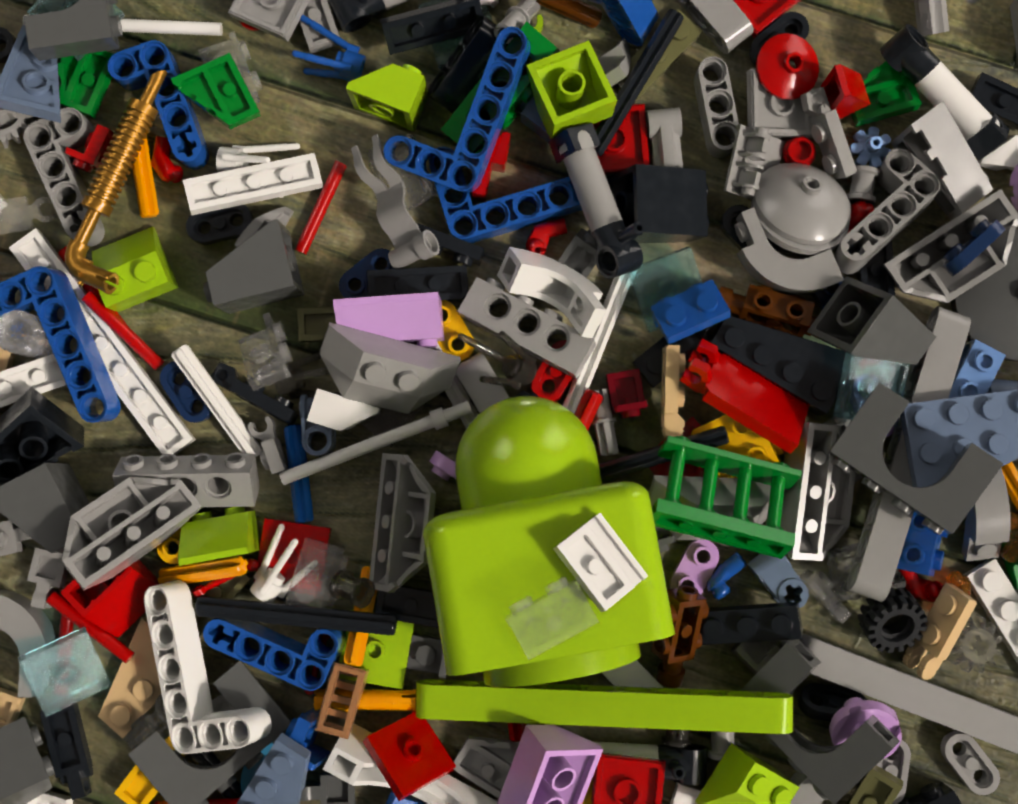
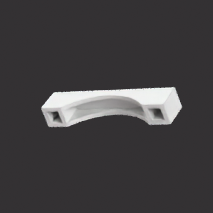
(354, 765)

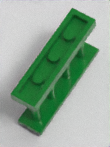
(704, 521)

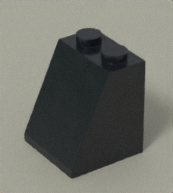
(664, 200)

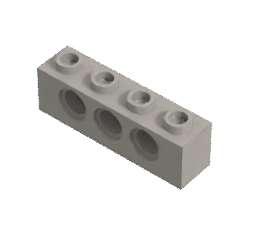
(486, 294)
(238, 470)

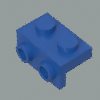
(690, 311)
(921, 549)
(303, 732)

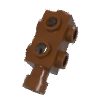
(772, 308)
(687, 613)

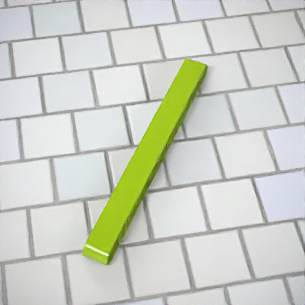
(607, 706)

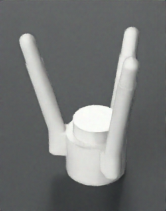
(237, 156)
(268, 580)

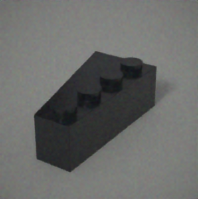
(791, 362)
(35, 434)

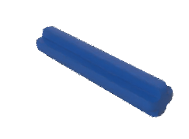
(301, 488)

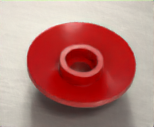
(777, 74)

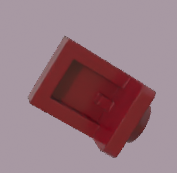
(626, 393)

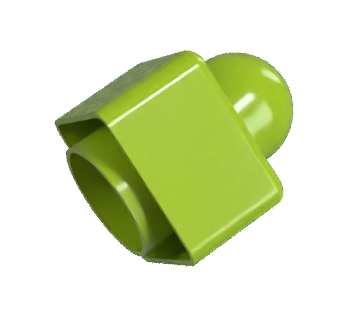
(522, 489)

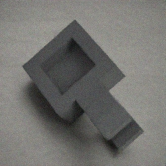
(329, 790)

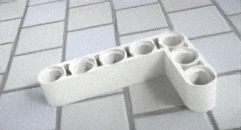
(184, 679)

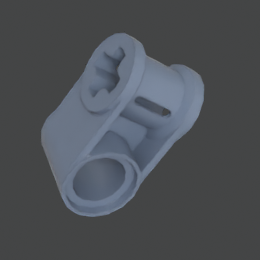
(310, 429)
(776, 575)

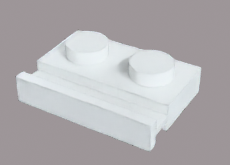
(600, 562)

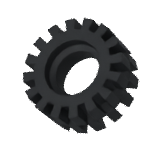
(901, 631)

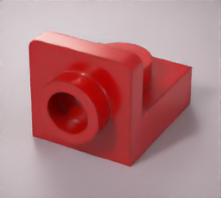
(95, 148)

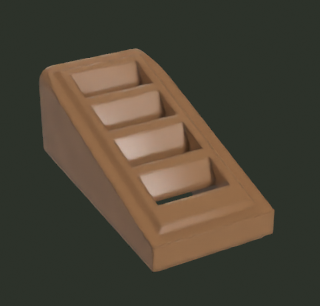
(335, 729)

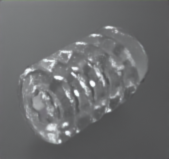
(23, 335)

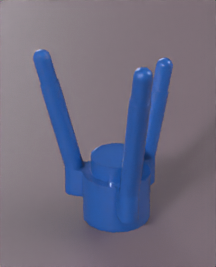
(347, 64)

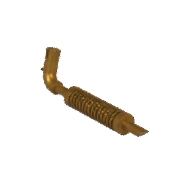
(109, 181)

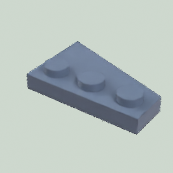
(30, 84)

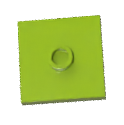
(386, 657)

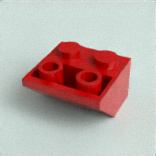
(115, 602)

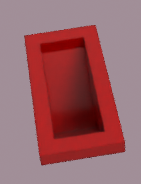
(845, 90)

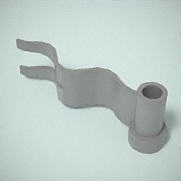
(391, 211)

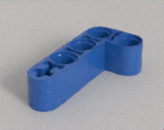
(169, 106)
(270, 644)

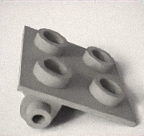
(750, 157)

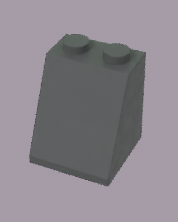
(256, 272)
(871, 325)
(43, 503)
(22, 769)

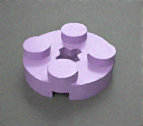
(855, 713)

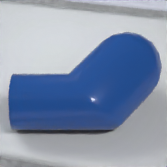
(723, 573)

